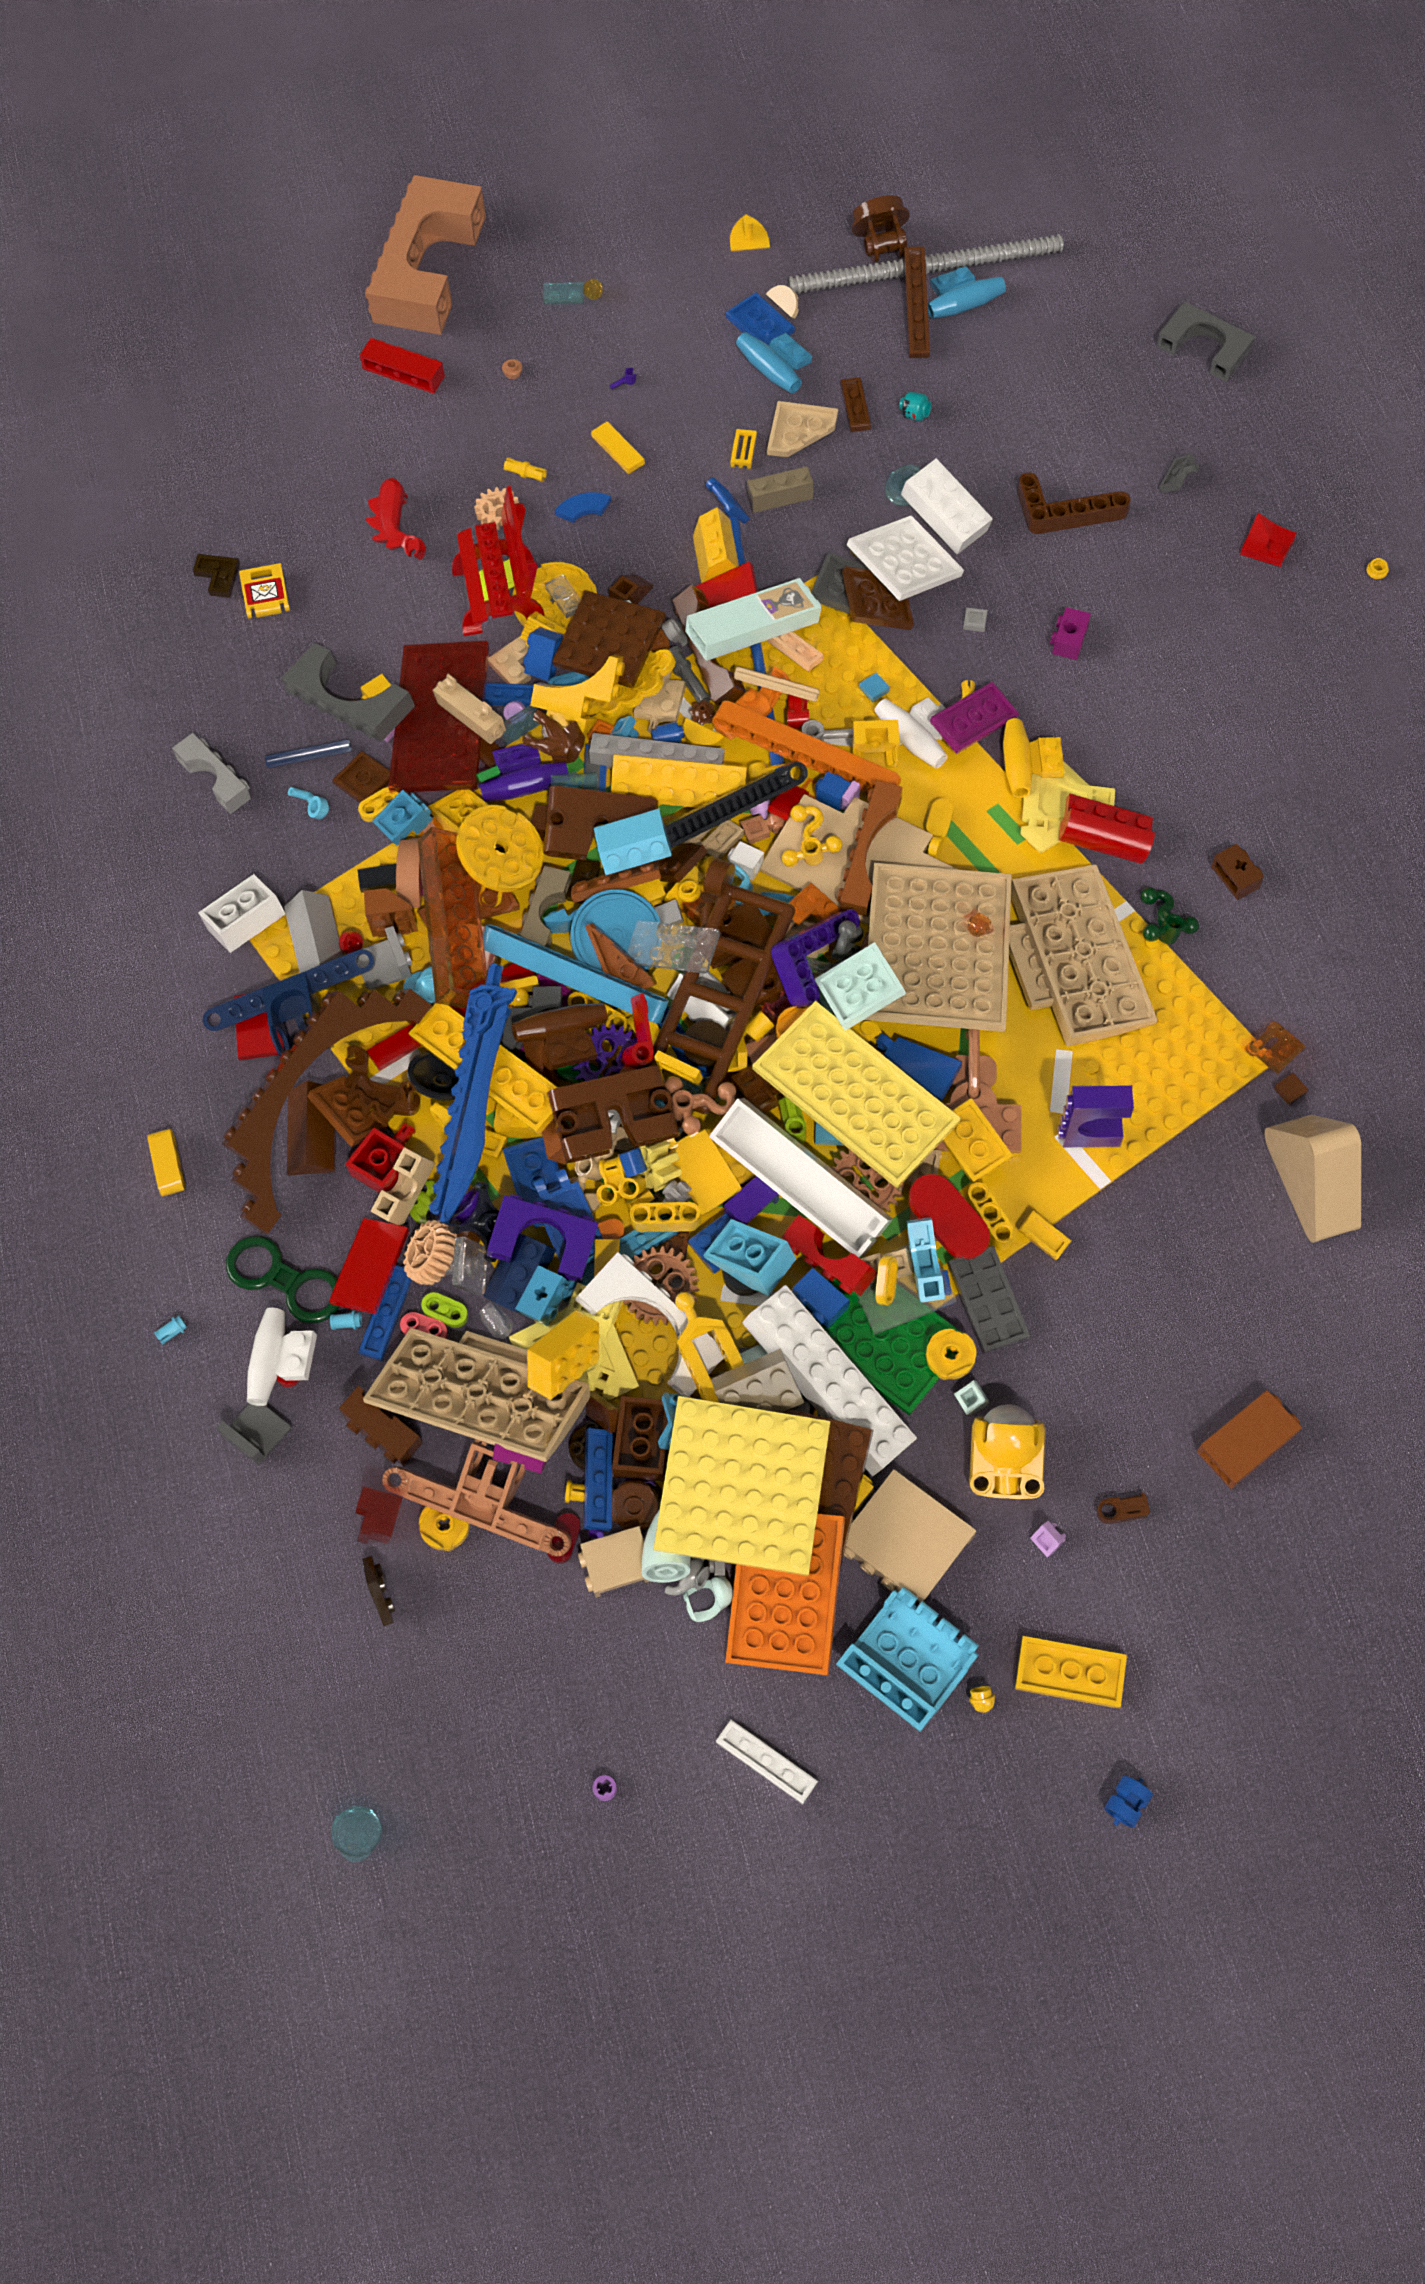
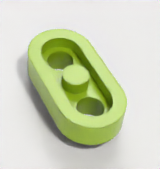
(446, 1309)

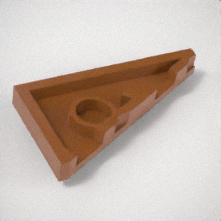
(616, 961)

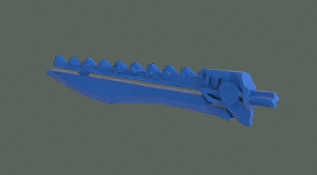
(462, 1151)

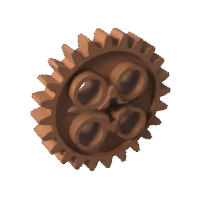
(886, 1194)
(680, 1270)

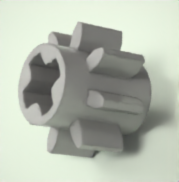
(677, 1192)

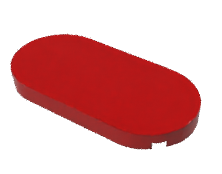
(953, 1218)

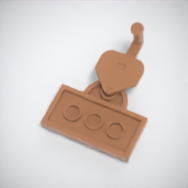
(975, 1082)

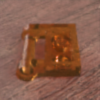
(1281, 1053)

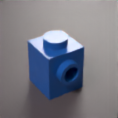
(831, 790)

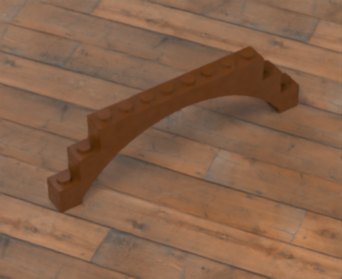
(254, 1131)

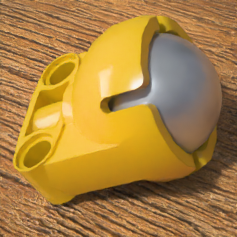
(1007, 1452)

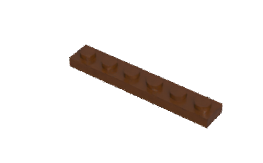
(916, 302)

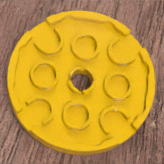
(548, 571)
(489, 867)

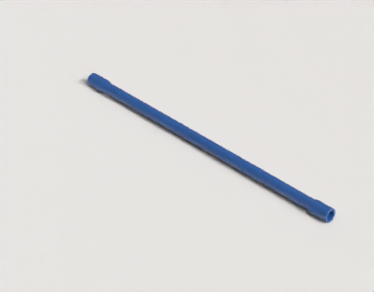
(756, 649)

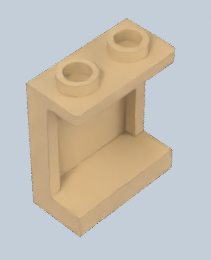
(613, 1560)

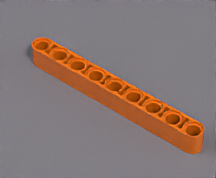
(800, 746)

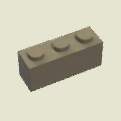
(780, 489)

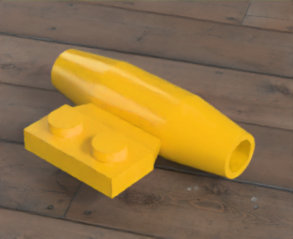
(1024, 758)

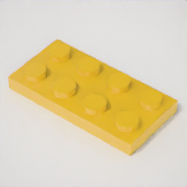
(1071, 1672)

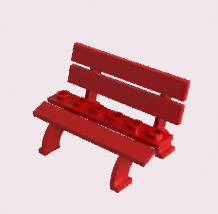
(490, 551)

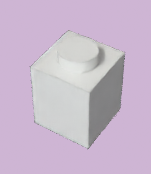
(747, 858)

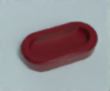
(570, 1524)

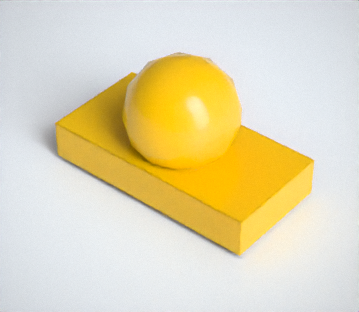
(522, 987)

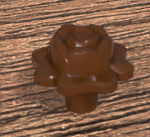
(702, 712)

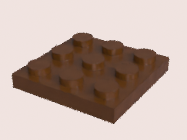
(873, 602)

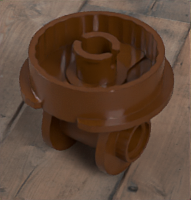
(880, 215)

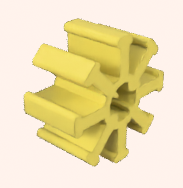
(659, 1165)

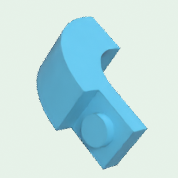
(924, 1260)

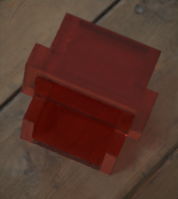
(379, 1514)

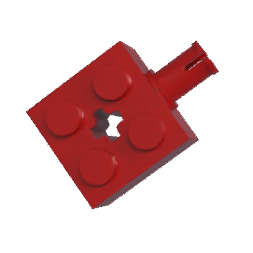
(376, 1157)

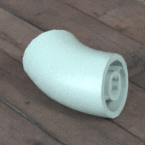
(662, 1566)

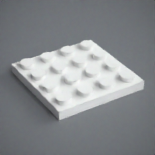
(905, 557)

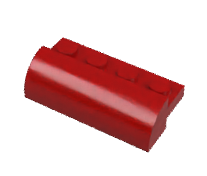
(1106, 829)

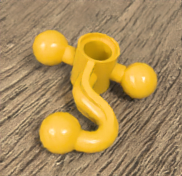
(832, 844)

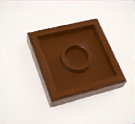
(362, 777)

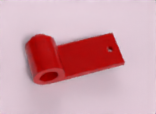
(641, 1052)

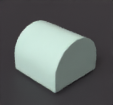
(972, 1398)

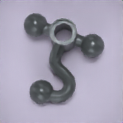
(845, 945)

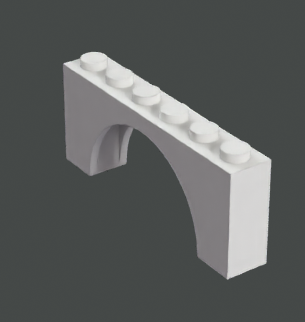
(622, 1282)

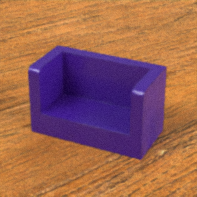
(750, 1201)

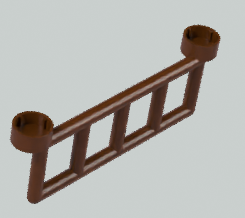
(719, 884)

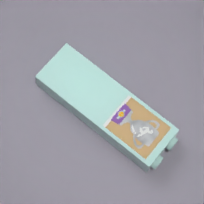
(753, 619)

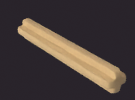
(776, 684)

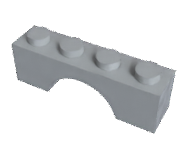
(196, 756)

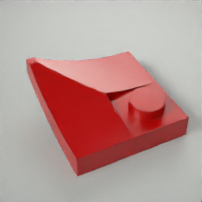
(1268, 541)

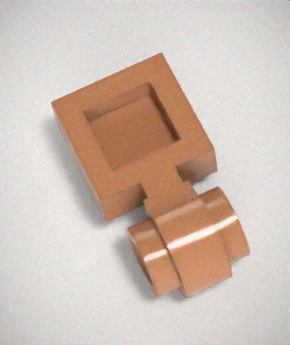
(758, 828)

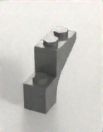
(542, 1000)

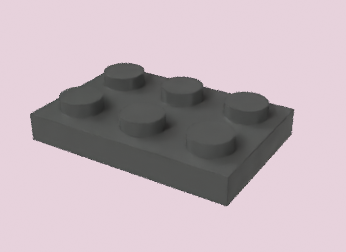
(830, 585)

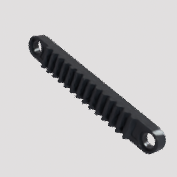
(733, 803)

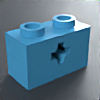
(532, 1301)

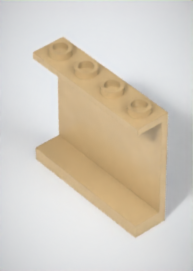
(906, 1537)

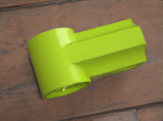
(793, 1119)

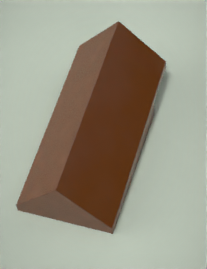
(310, 1135)

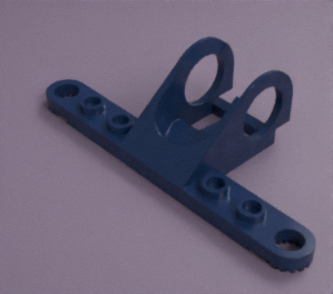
(289, 998)

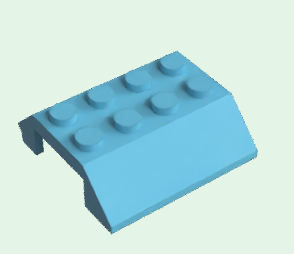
(909, 1658)

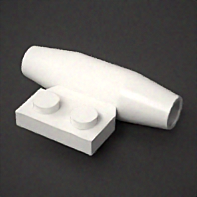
(915, 729)
(277, 1355)

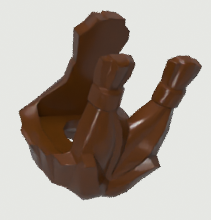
(558, 741)

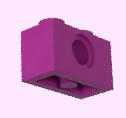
(1071, 633)

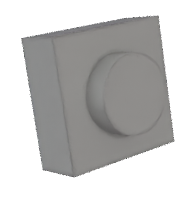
(717, 1568)

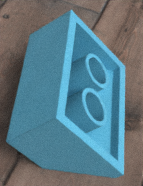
(632, 841)

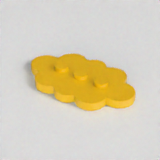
(647, 685)

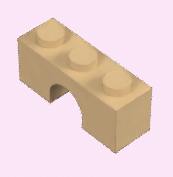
(398, 1202)

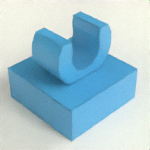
(624, 728)

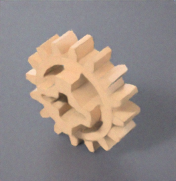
(492, 504)

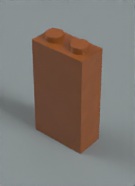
(1249, 1439)

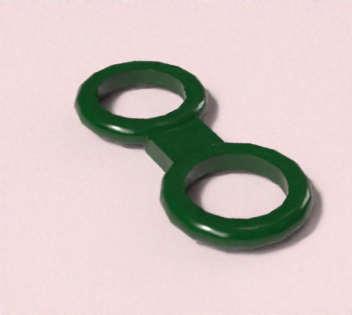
(281, 1278)

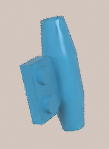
(961, 292)
(776, 359)

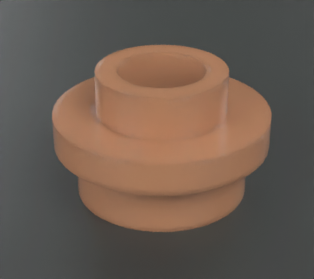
(512, 368)

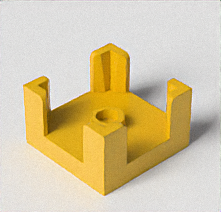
(877, 737)

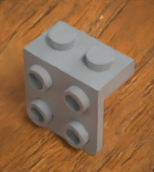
(390, 962)

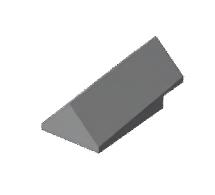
(312, 929)

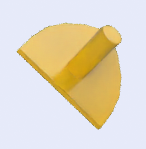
(748, 235)

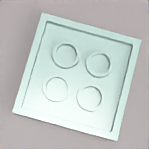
(860, 986)

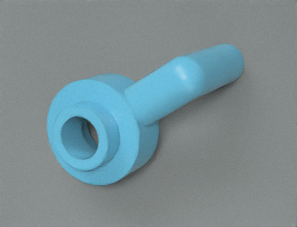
(317, 806)

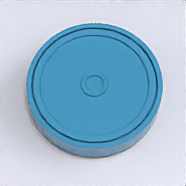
(615, 915)

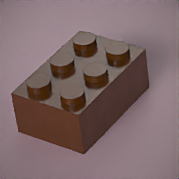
(637, 1437)

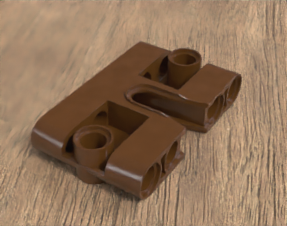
(580, 813)
(749, 927)
(627, 1093)

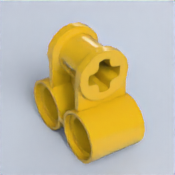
(616, 1180)

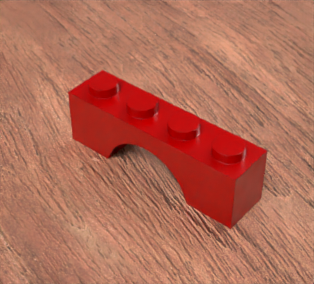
(850, 1271)

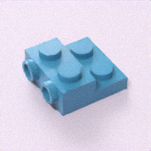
(402, 817)

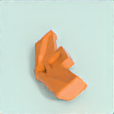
(759, 702)

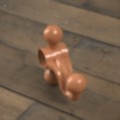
(691, 1124)

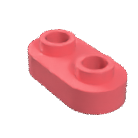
(423, 1324)

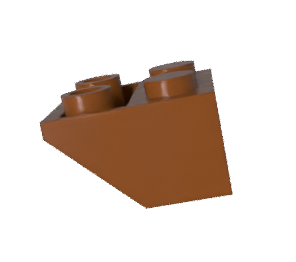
(387, 910)

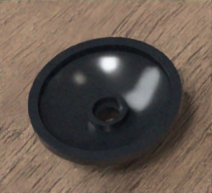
(432, 1076)

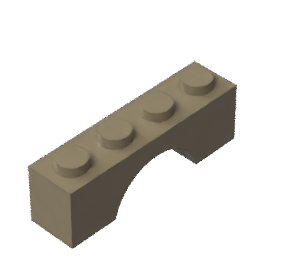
(550, 890)

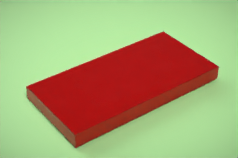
(369, 1266)

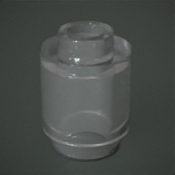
(496, 1320)

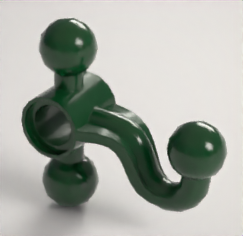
(1170, 924)

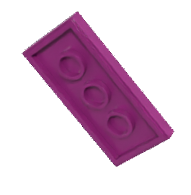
(974, 717)

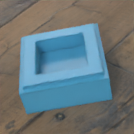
(874, 687)

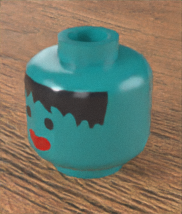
(915, 406)

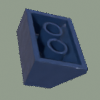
(512, 1278)

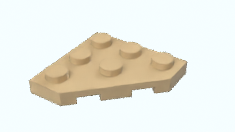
(799, 426)

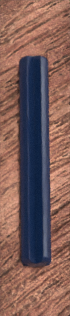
(308, 753)

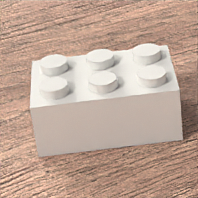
(242, 913)

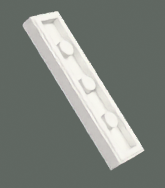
(766, 1761)

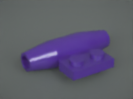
(520, 774)

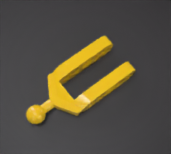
(697, 1327)

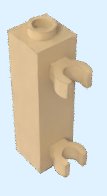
(469, 709)

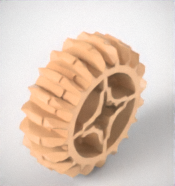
(429, 1253)

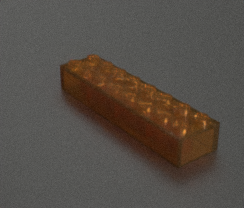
(451, 919)

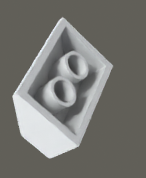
(703, 1010)

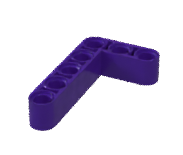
(791, 955)

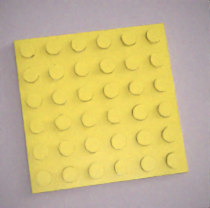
(742, 1486)

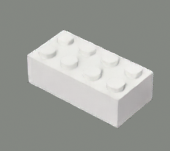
(946, 506)

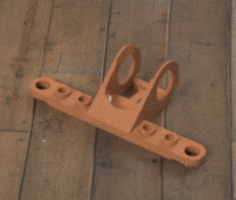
(480, 1501)

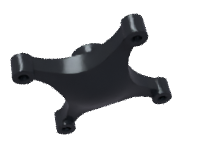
(482, 1219)

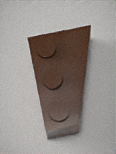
(379, 1428)

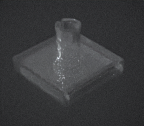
(468, 1266)

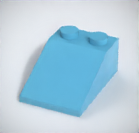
(751, 1256)

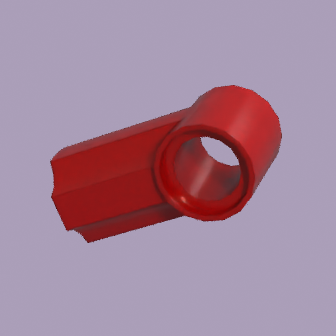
(797, 712)

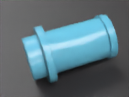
(348, 1320)
(170, 1329)

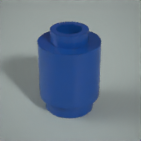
(668, 733)

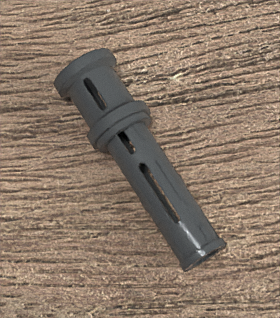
(683, 669)

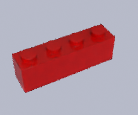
(402, 365)

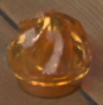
(979, 925)

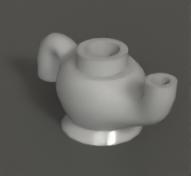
(696, 1579)

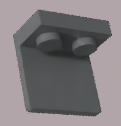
(255, 1432)

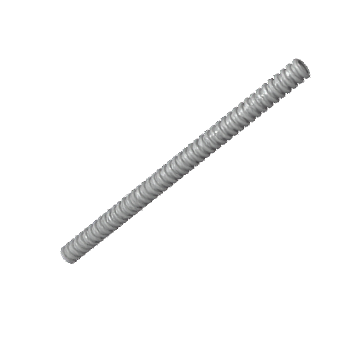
(933, 263)

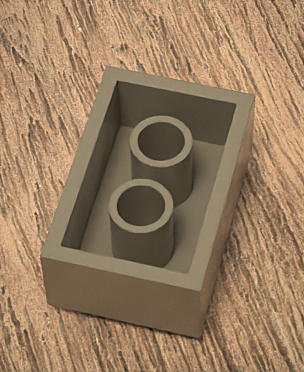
(760, 1385)

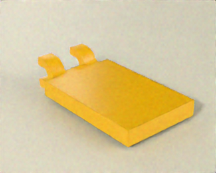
(704, 1171)

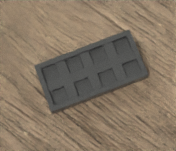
(989, 1300)

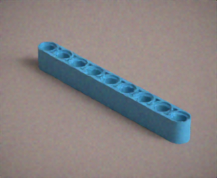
(570, 971)

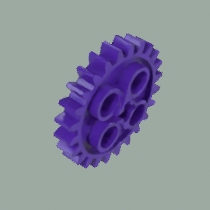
(615, 1038)

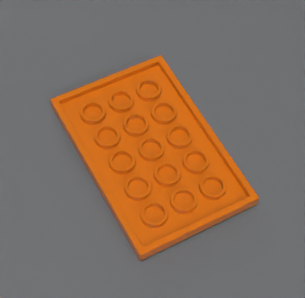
(789, 1617)

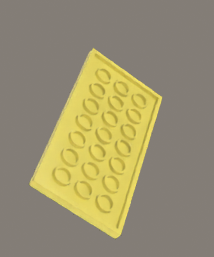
(856, 1094)

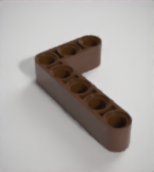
(1069, 513)

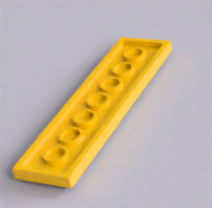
(512, 1081)

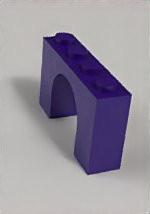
(1095, 1116)
(518, 1214)

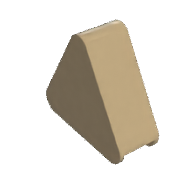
(1320, 1172)

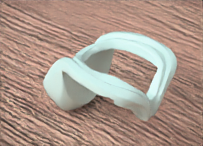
(723, 1597)

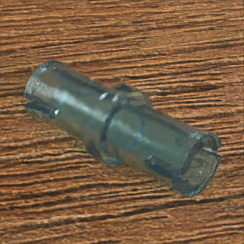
(575, 780)

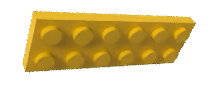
(674, 780)

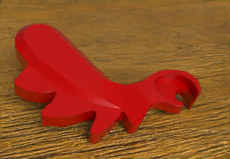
(387, 519)

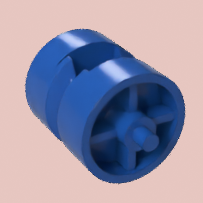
(1129, 1800)

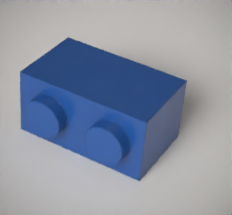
(542, 649)
(820, 1298)

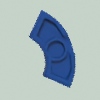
(583, 505)

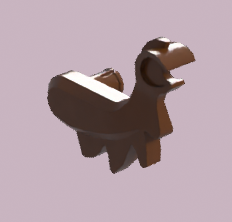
(373, 1095)

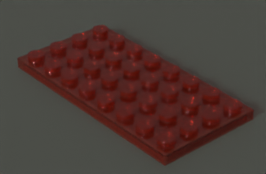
(430, 743)

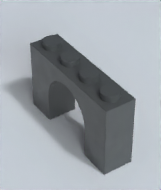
(1194, 322)

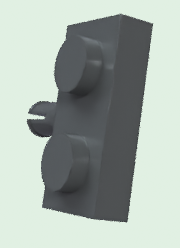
(1177, 473)

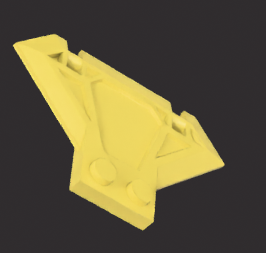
(1047, 805)
(612, 1353)

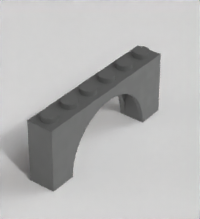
(372, 716)

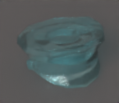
(896, 483)
(356, 1832)

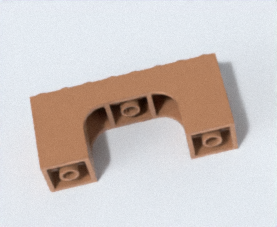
(428, 214)

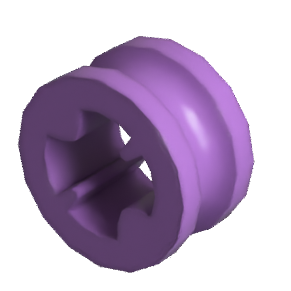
(601, 1780)

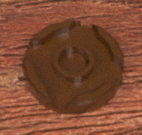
(634, 1504)

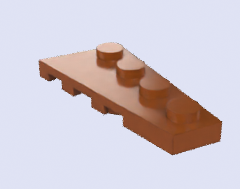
(617, 880)
(507, 904)

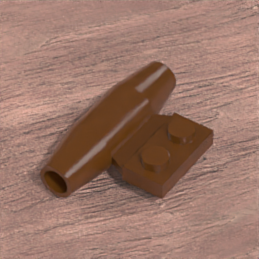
(563, 1032)

